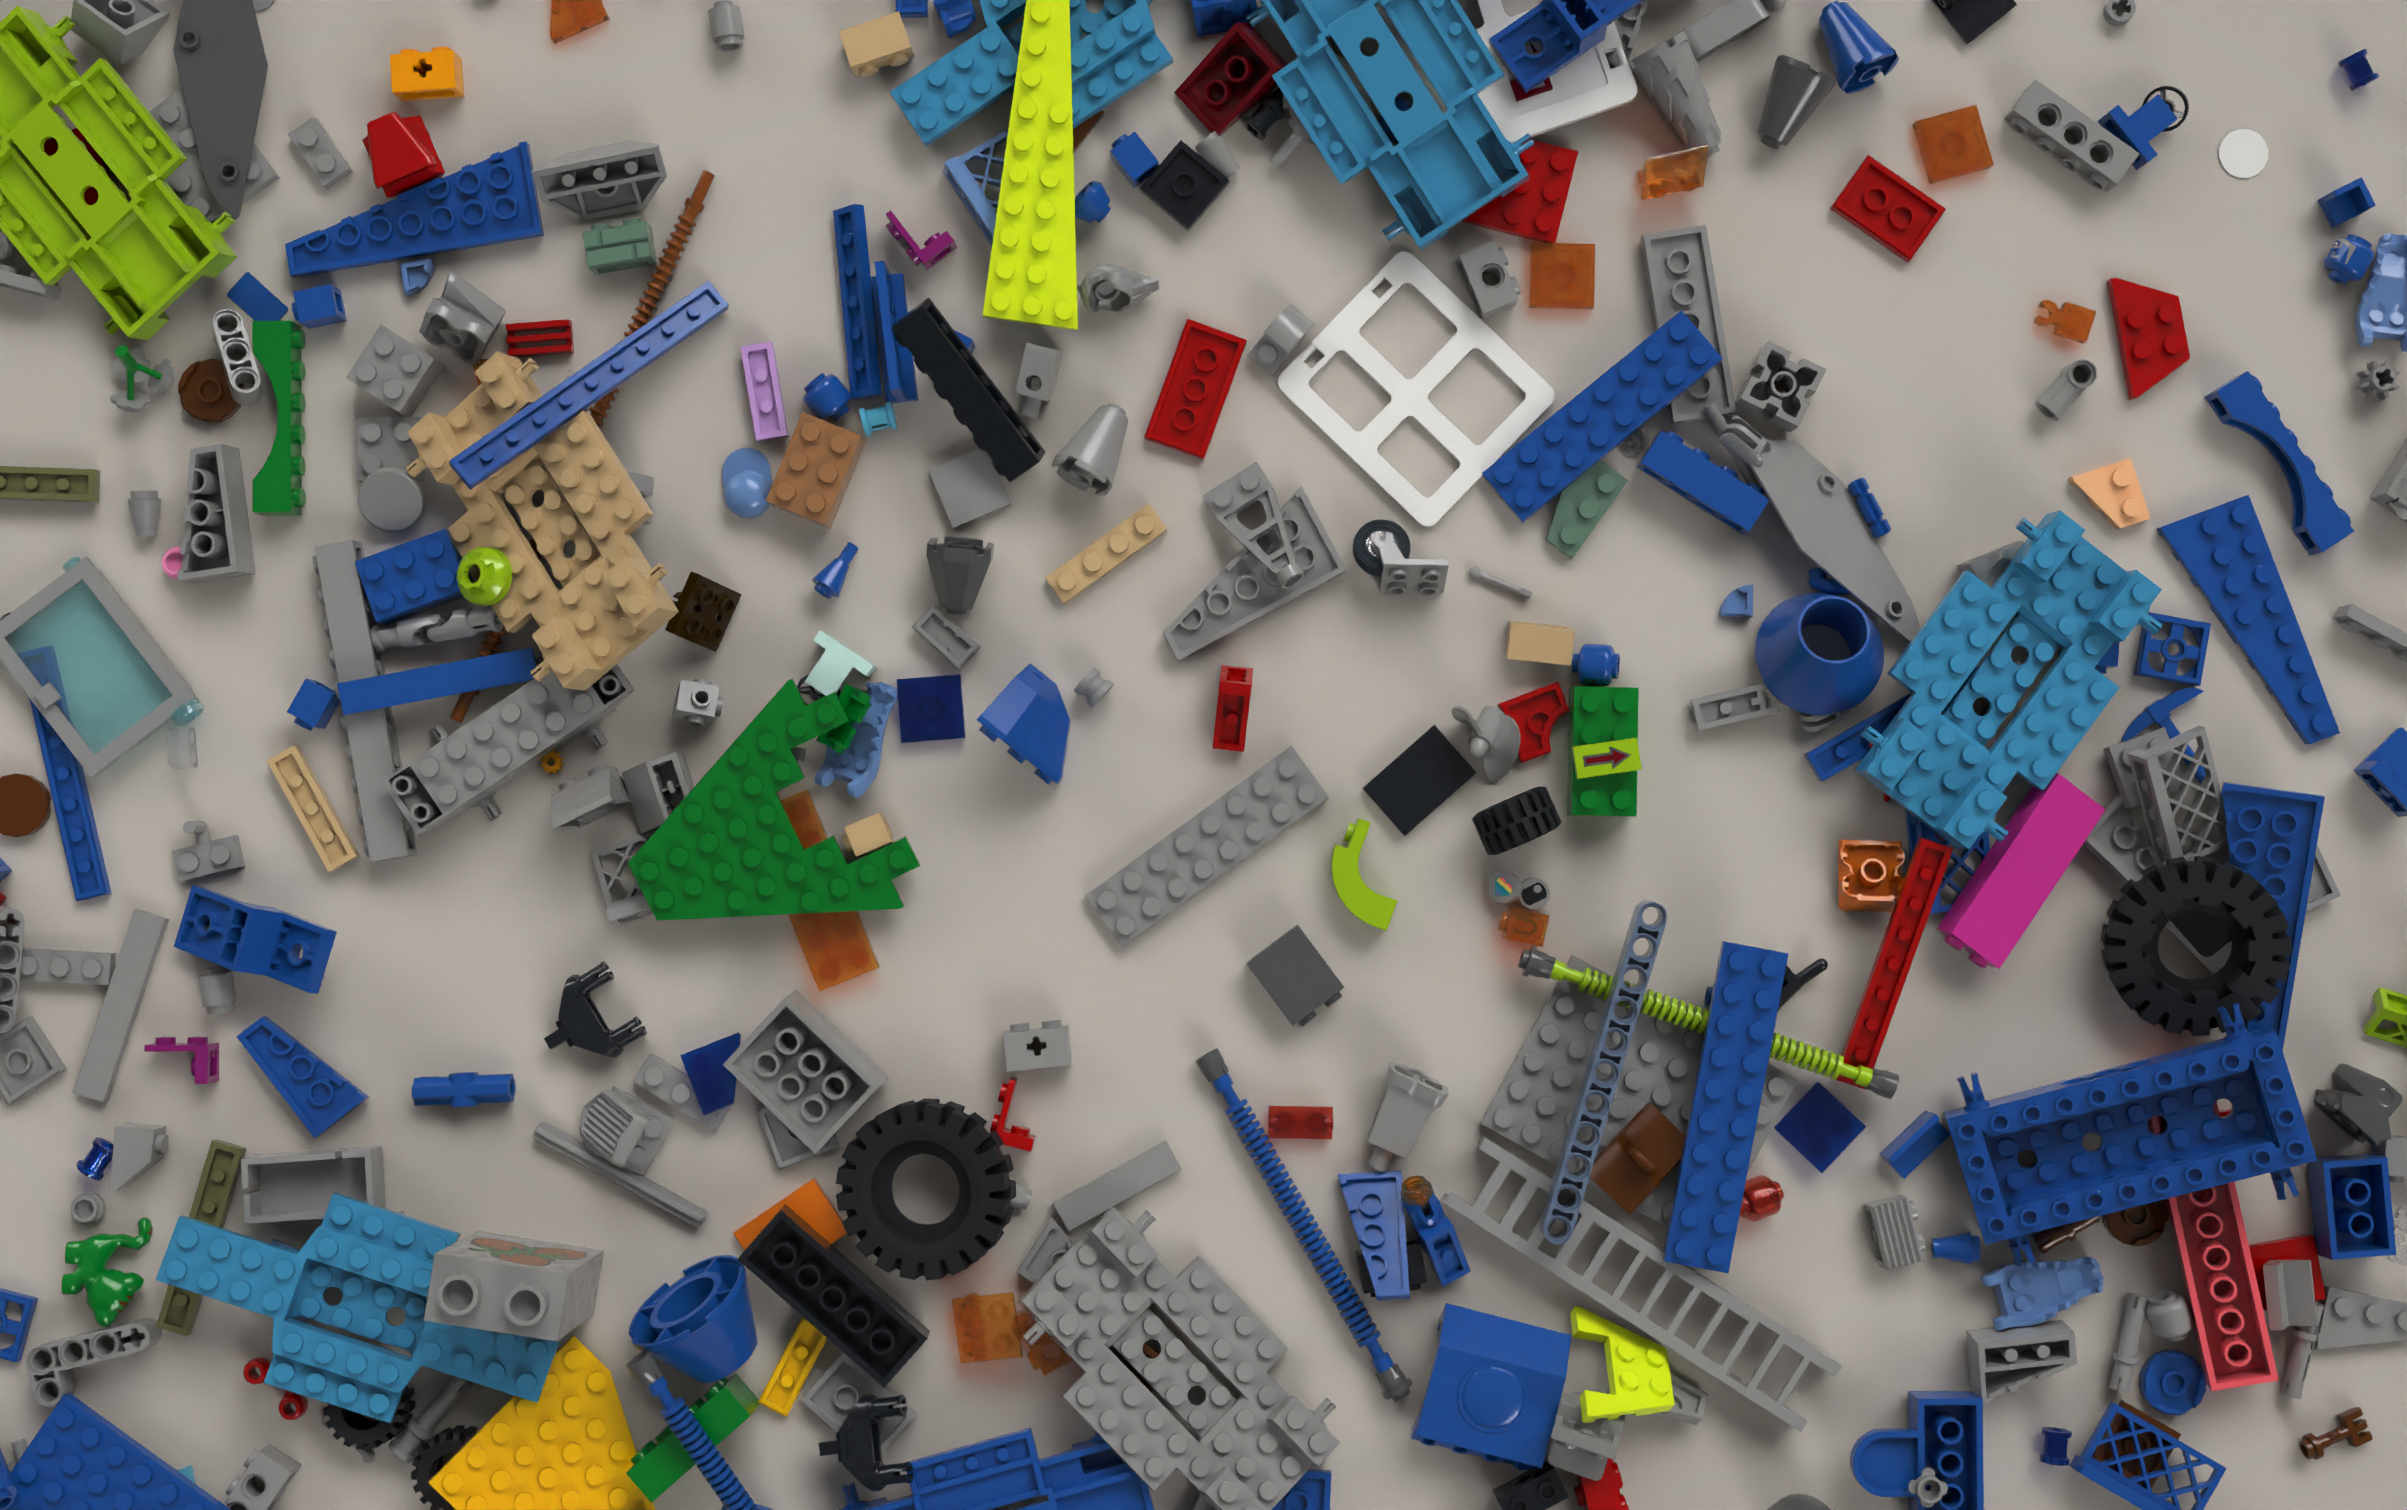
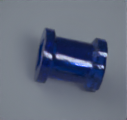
(2358, 69)
(96, 1159)
(2055, 1446)

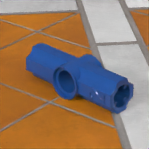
(463, 1089)

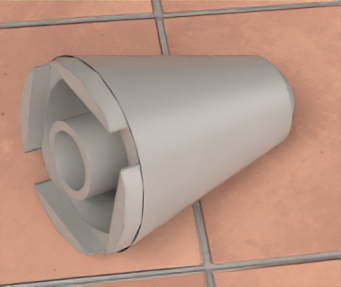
(1094, 451)

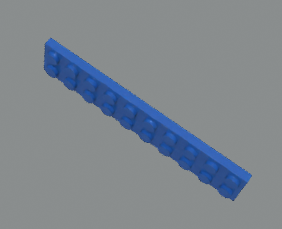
(1725, 1107)

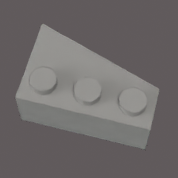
(2017, 1355)

